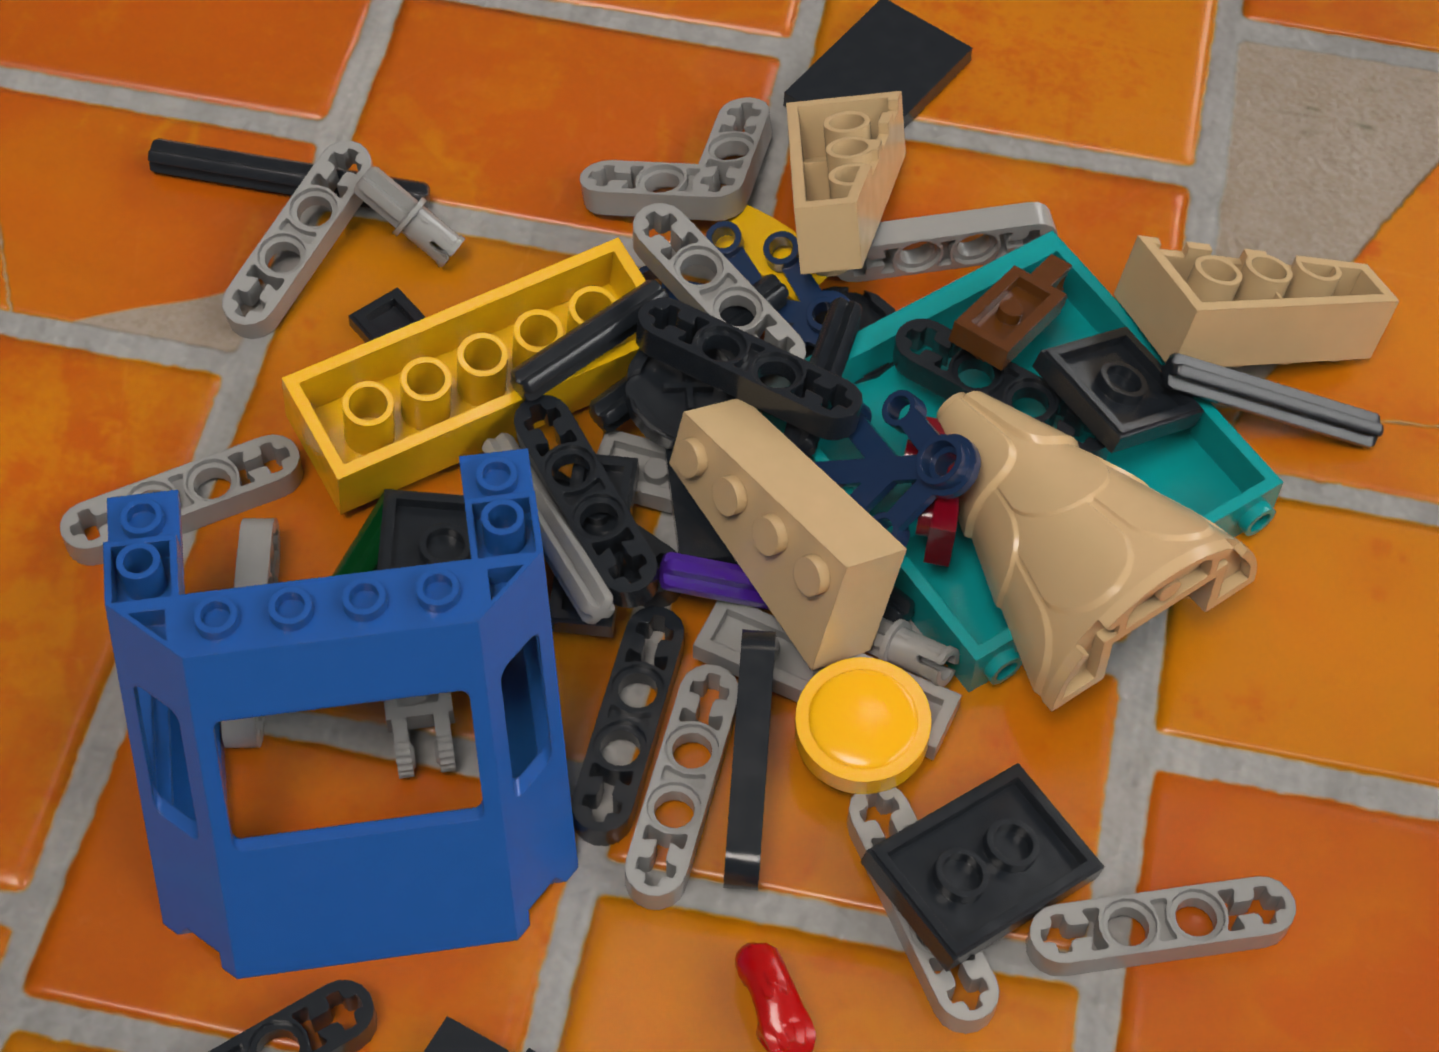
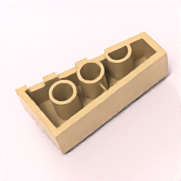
(842, 175)
(1253, 305)

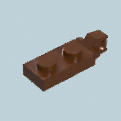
(1012, 312)

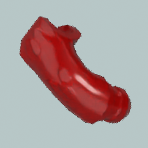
(779, 1009)

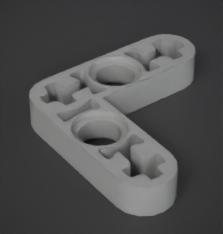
(628, 186)

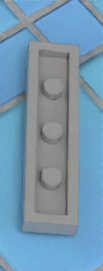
(721, 645)

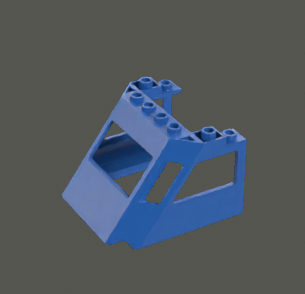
(338, 643)

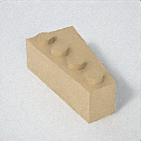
(790, 528)

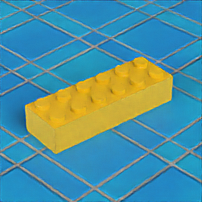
(444, 382)

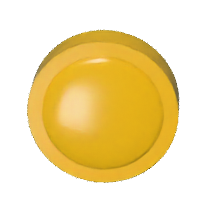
(862, 725)

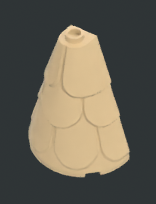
(1078, 545)

